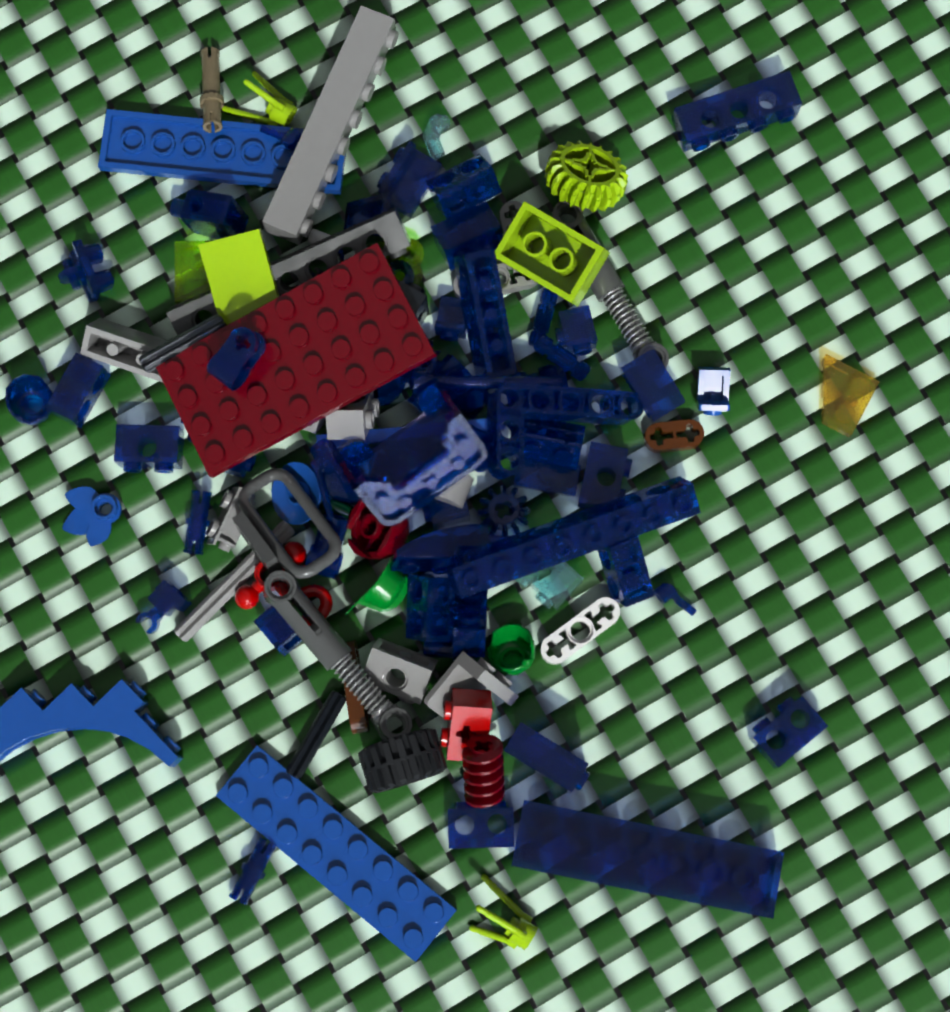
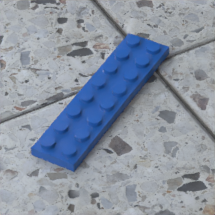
(183, 150)
(336, 853)

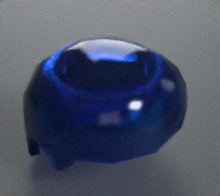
(27, 399)

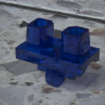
(83, 258)

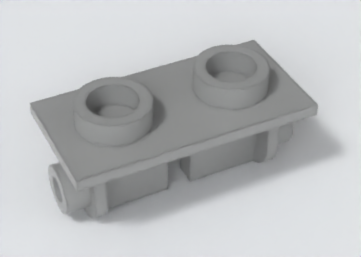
(223, 528)

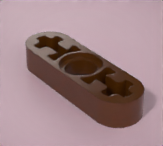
(357, 714)

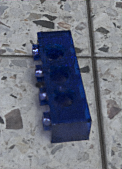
(777, 90)
(485, 313)

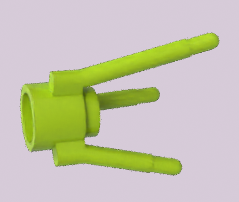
(280, 109)
(518, 931)

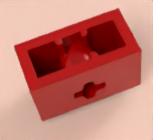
(467, 715)

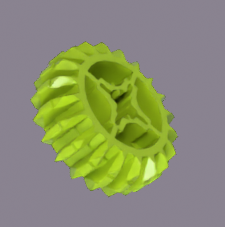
(586, 176)

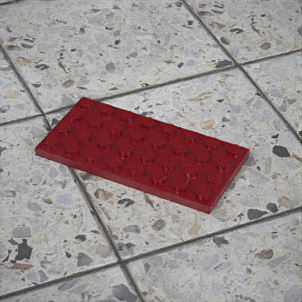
(322, 352)

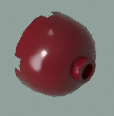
(372, 538)

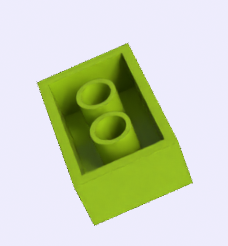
(551, 253)

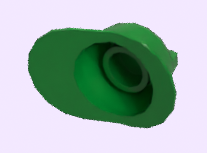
(386, 592)

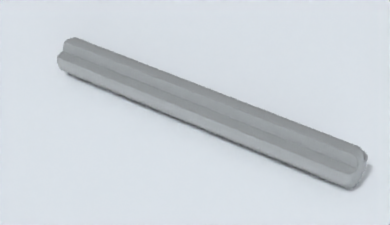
(226, 588)

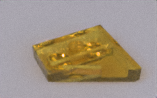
(844, 395)

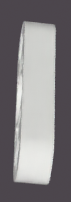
(594, 610)

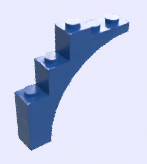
(118, 711)

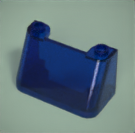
(415, 460)

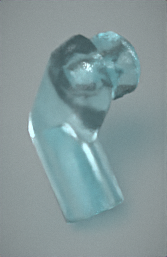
(432, 132)

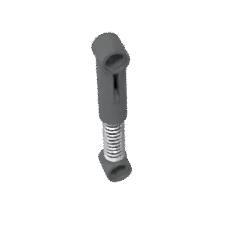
(609, 288)
(332, 651)

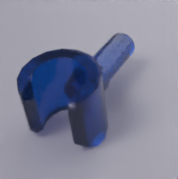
(289, 139)
(667, 591)

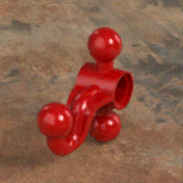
(248, 595)

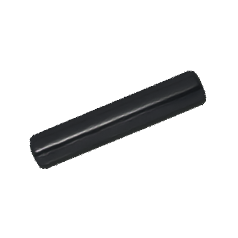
(176, 345)
(316, 734)

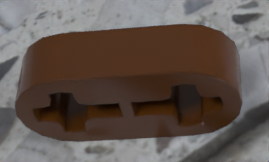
(674, 443)

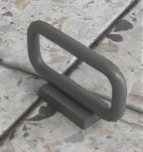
(265, 543)

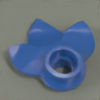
(87, 515)

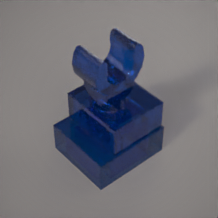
(166, 600)

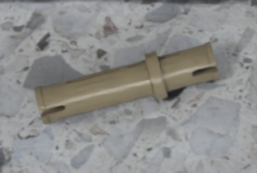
(211, 100)

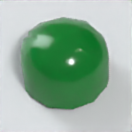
(511, 649)

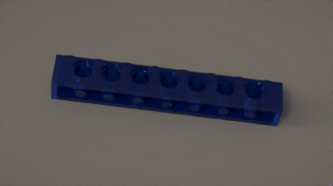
(571, 536)

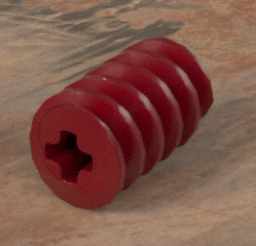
(483, 771)

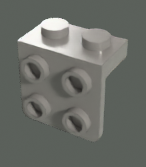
(469, 674)

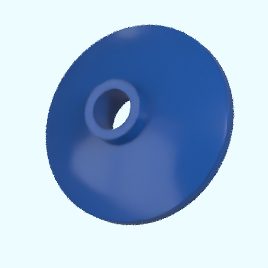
(284, 502)

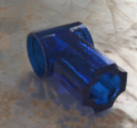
(321, 545)

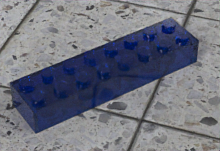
(648, 859)

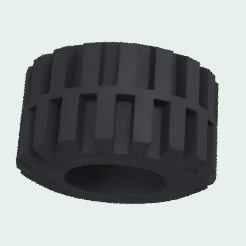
(402, 760)

